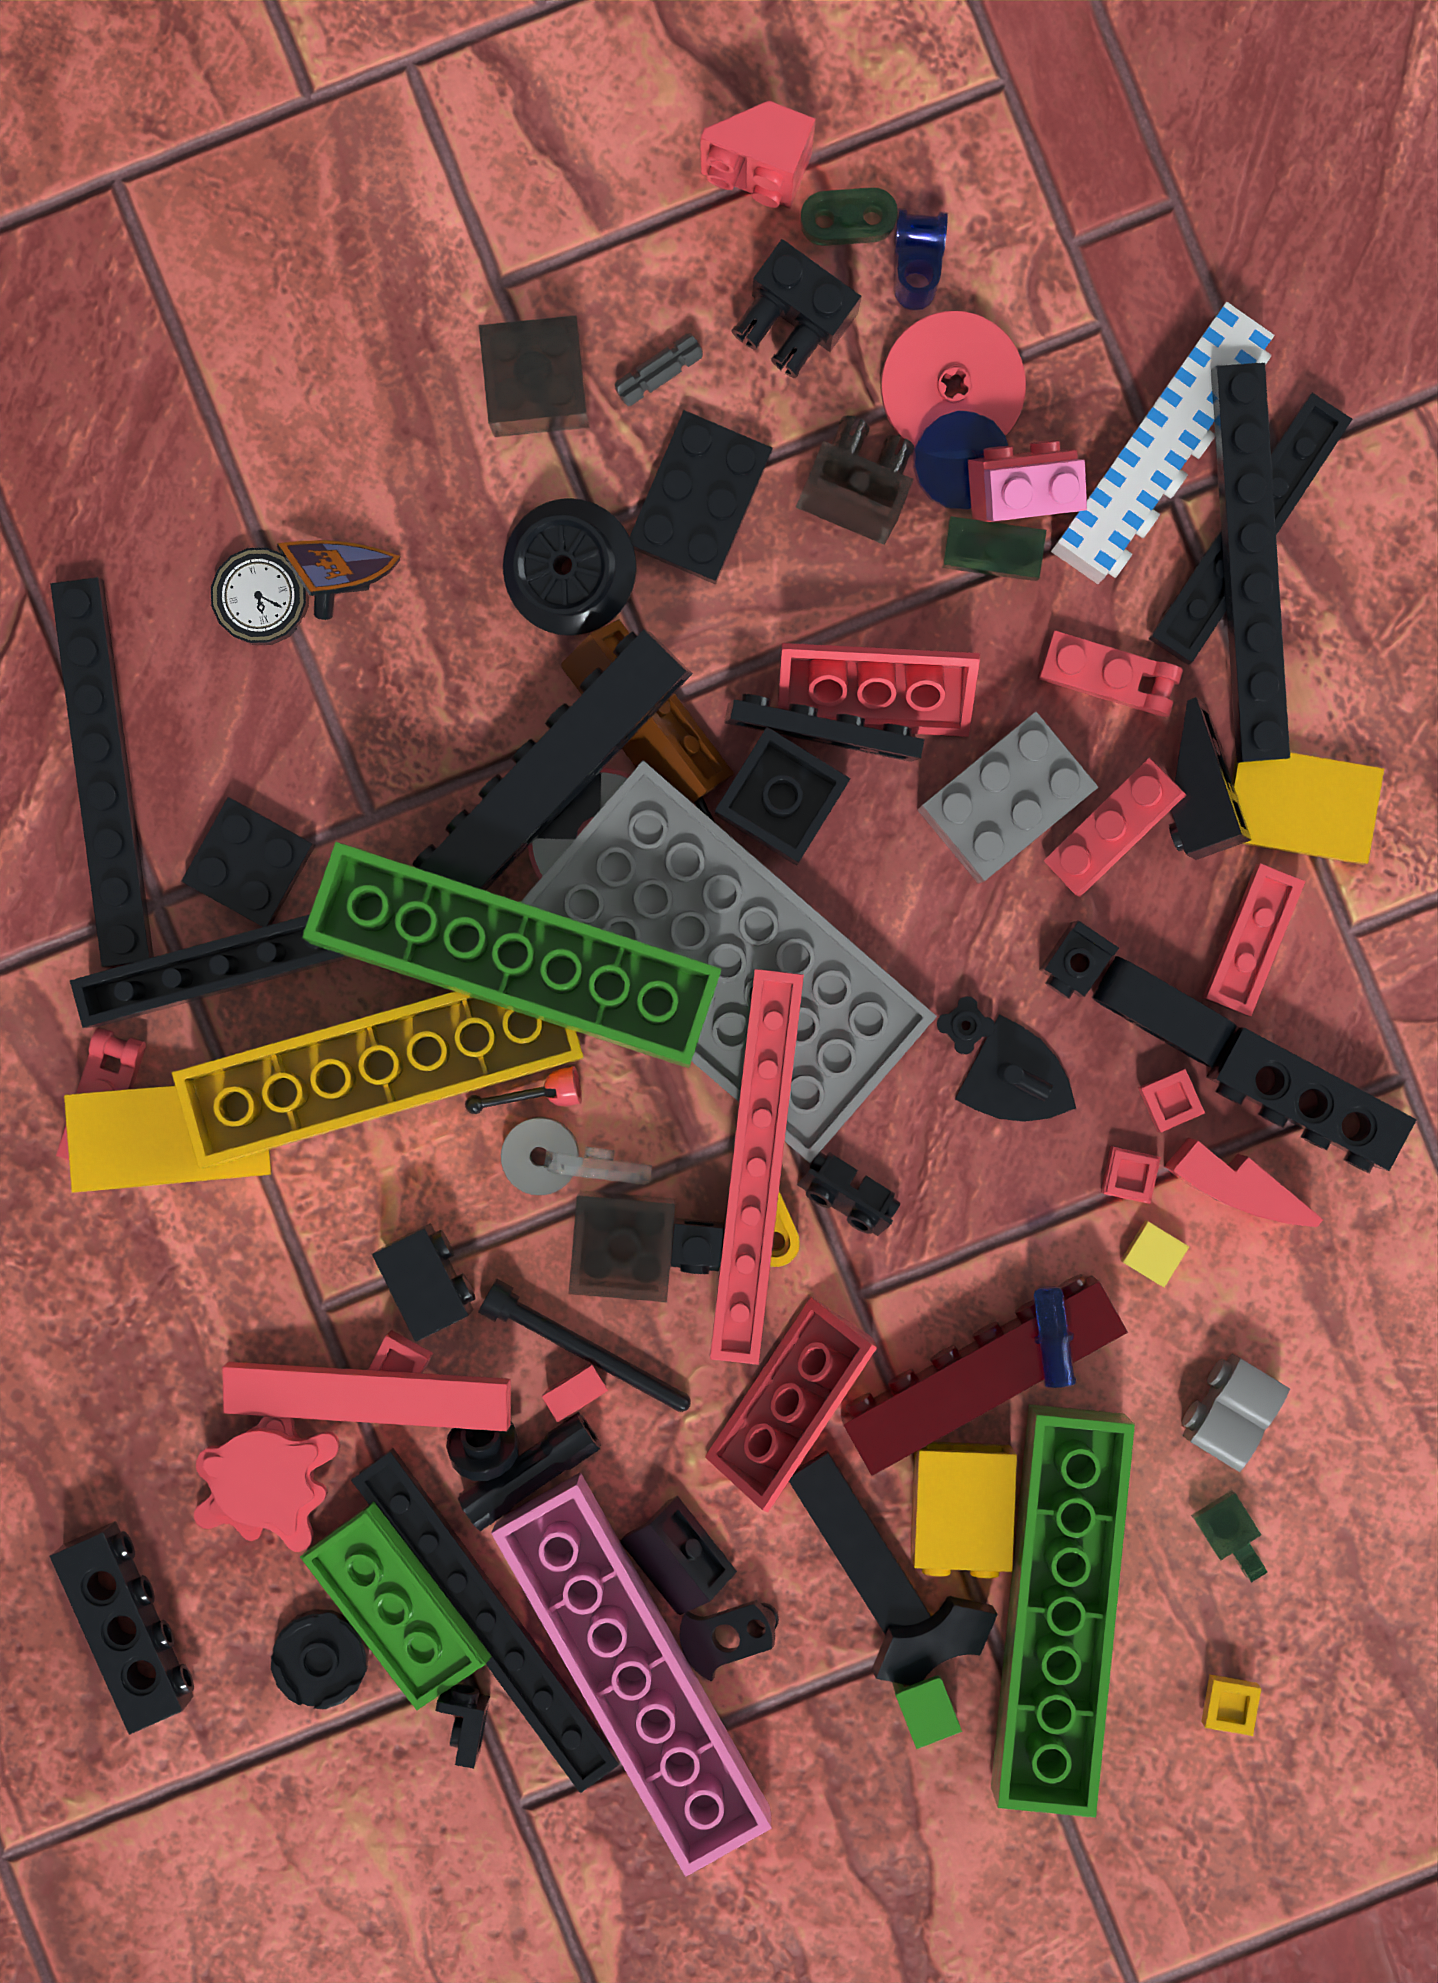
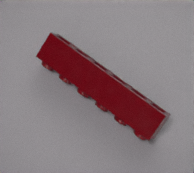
(974, 1378)

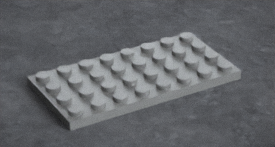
(682, 884)

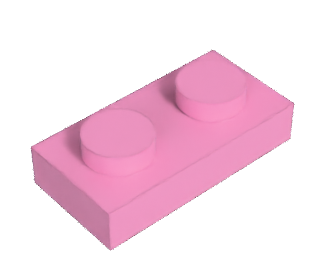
(1035, 490)

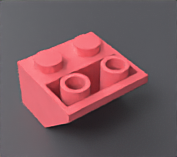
(759, 152)

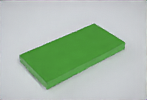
(395, 1606)

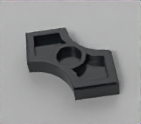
(915, 1650)

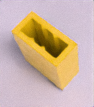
(963, 1508)

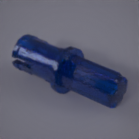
(1054, 1337)

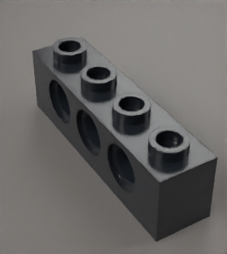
(1381, 1125)
(138, 1698)

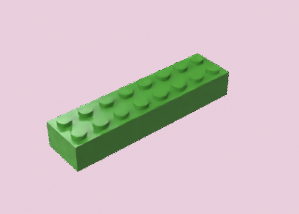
(511, 954)
(1062, 1610)

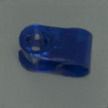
(918, 250)

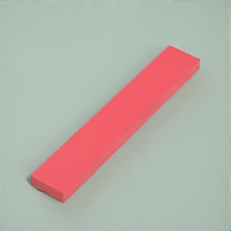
(367, 1396)

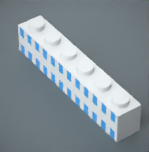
(1158, 450)

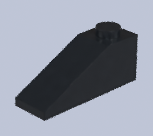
(1210, 813)

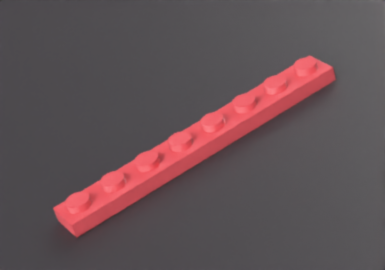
(756, 1166)

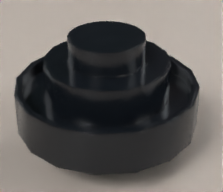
(482, 1453)

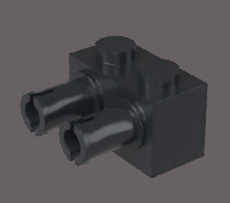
(803, 296)

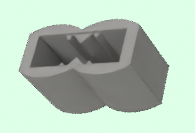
(1234, 1411)

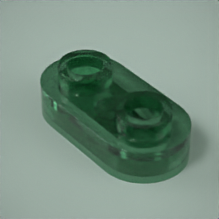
(847, 213)

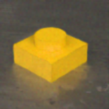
(1231, 1705)

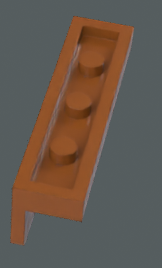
(670, 738)

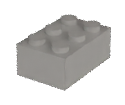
(1007, 798)

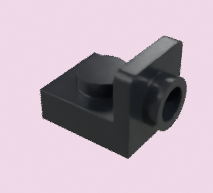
(469, 1730)

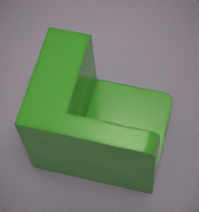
(927, 1711)

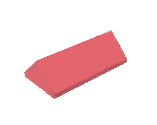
(883, 685)
(790, 1402)

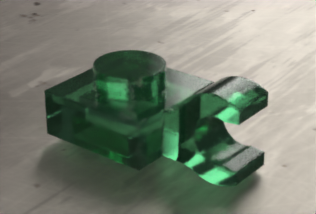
(1230, 1531)

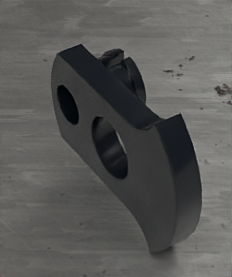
(704, 1650)

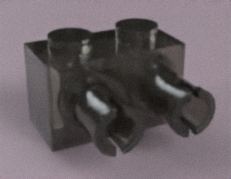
(855, 490)

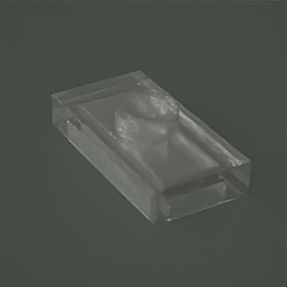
(598, 1164)

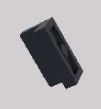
(679, 1557)

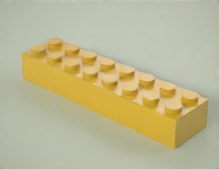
(361, 1073)

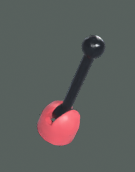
(560, 1087)

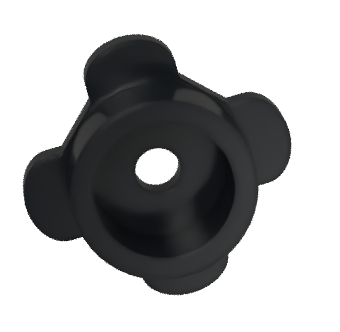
(979, 1025)

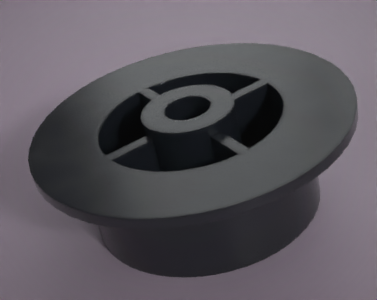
(600, 571)

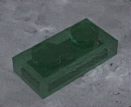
(994, 548)

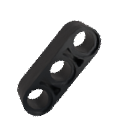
(1164, 1012)

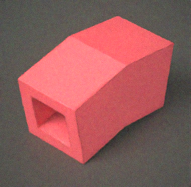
(574, 1392)

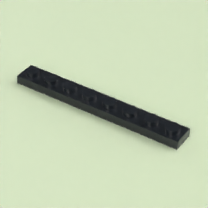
(1250, 562)
(102, 771)
(515, 1655)

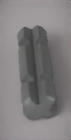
(658, 369)

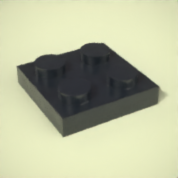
(248, 863)

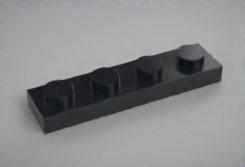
(844, 732)

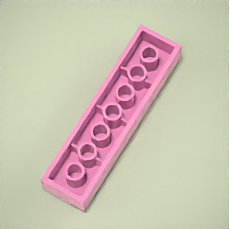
(633, 1674)

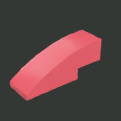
(1239, 1185)

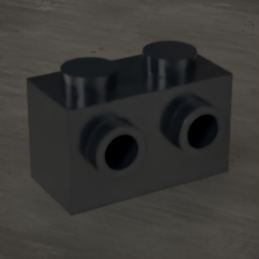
(425, 1281)

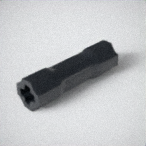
(556, 1453)

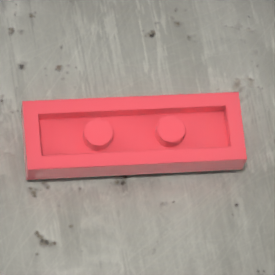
(1114, 827)
(1253, 939)

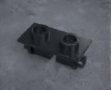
(866, 1208)

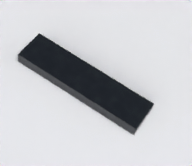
(857, 1544)

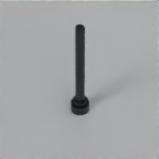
(504, 1304)

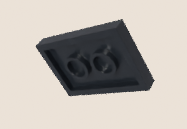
(699, 497)

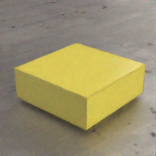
(1154, 1253)

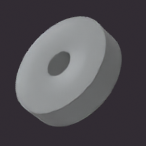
(517, 1152)

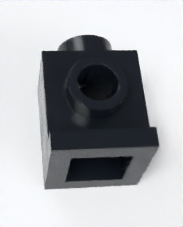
(1081, 940)
(696, 1245)

